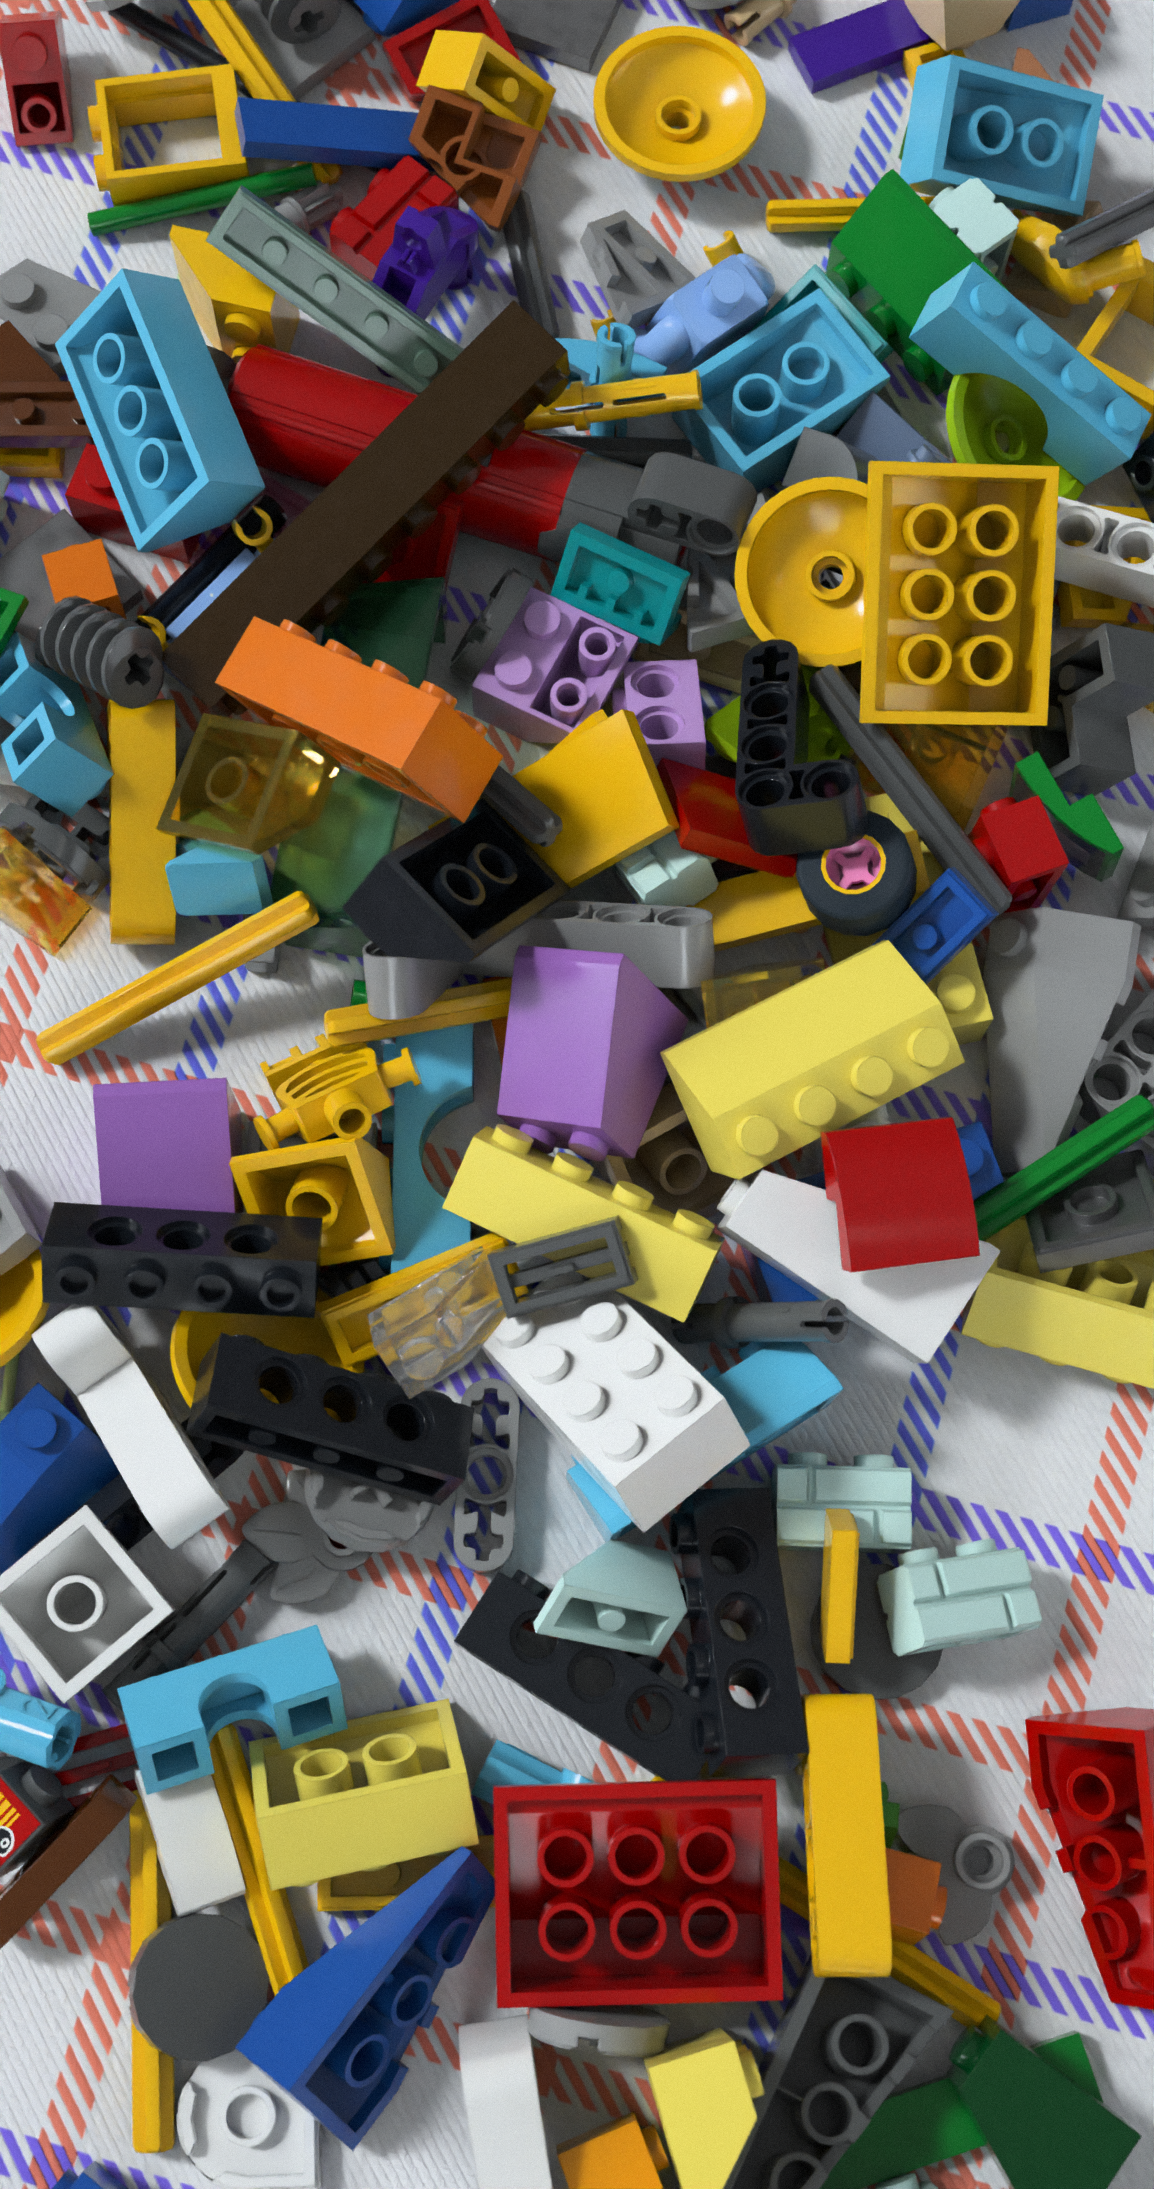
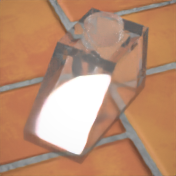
(438, 1323)

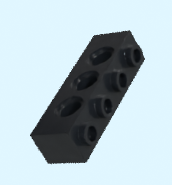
(181, 1260)
(301, 1432)
(741, 1529)
(492, 1638)

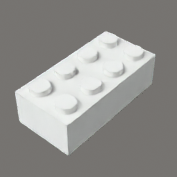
(618, 1399)

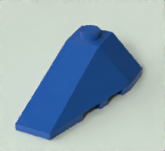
(46, 1470)
(349, 2016)

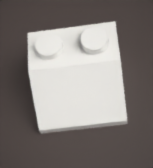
(78, 1603)

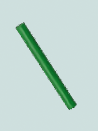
(200, 199)

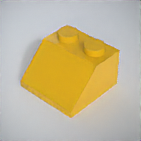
(230, 301)

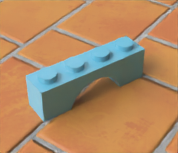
(984, 329)
(447, 1084)

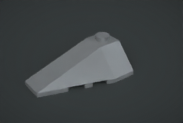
(1050, 999)

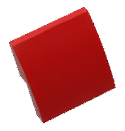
(900, 1194)

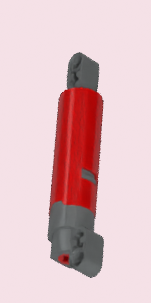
(527, 497)

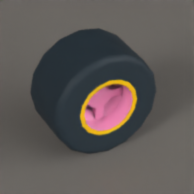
(864, 908)

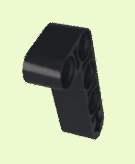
(781, 795)

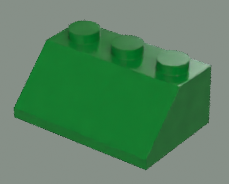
(891, 263)

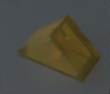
(36, 899)

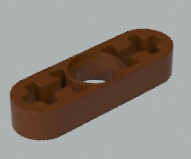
(62, 1854)

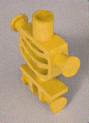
(331, 1091)

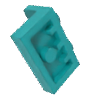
(620, 584)

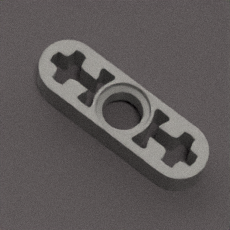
(501, 1526)

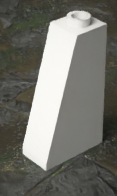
(799, 1236)

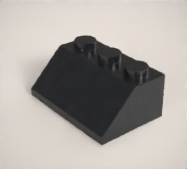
(454, 890)

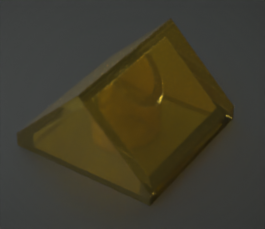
(949, 759)

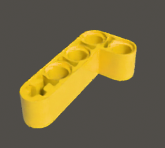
(144, 771)
(845, 1837)

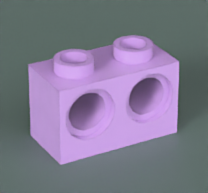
(667, 708)

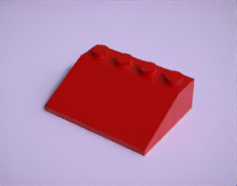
(637, 1893)

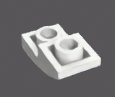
(193, 1844)

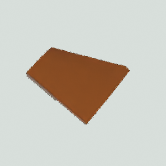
(475, 152)

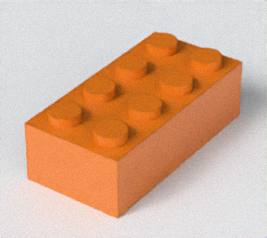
(363, 715)

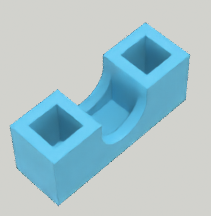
(55, 739)
(276, 1681)

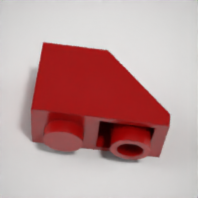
(37, 77)

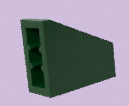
(1034, 2116)

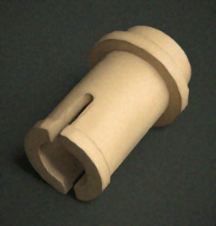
(758, 16)

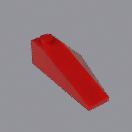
(1100, 1793)

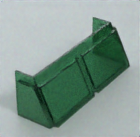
(361, 816)

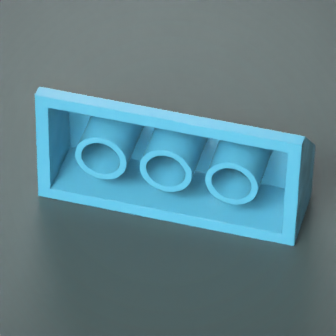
(158, 411)
(767, 1392)

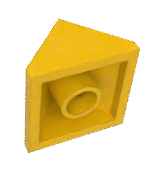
(328, 1180)

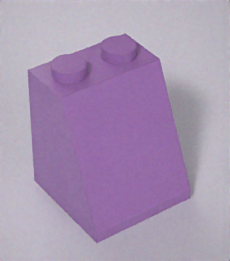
(584, 1051)
(168, 1144)

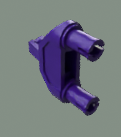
(427, 257)

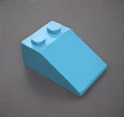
(1007, 128)
(773, 383)

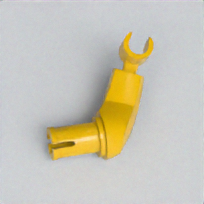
(1077, 283)

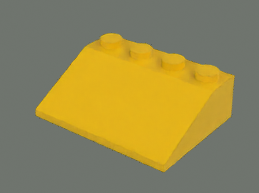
(958, 593)

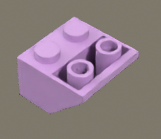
(550, 670)

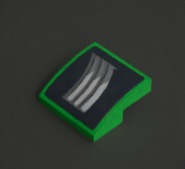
(1080, 827)

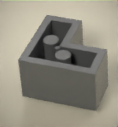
(1090, 696)

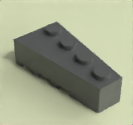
(829, 2073)

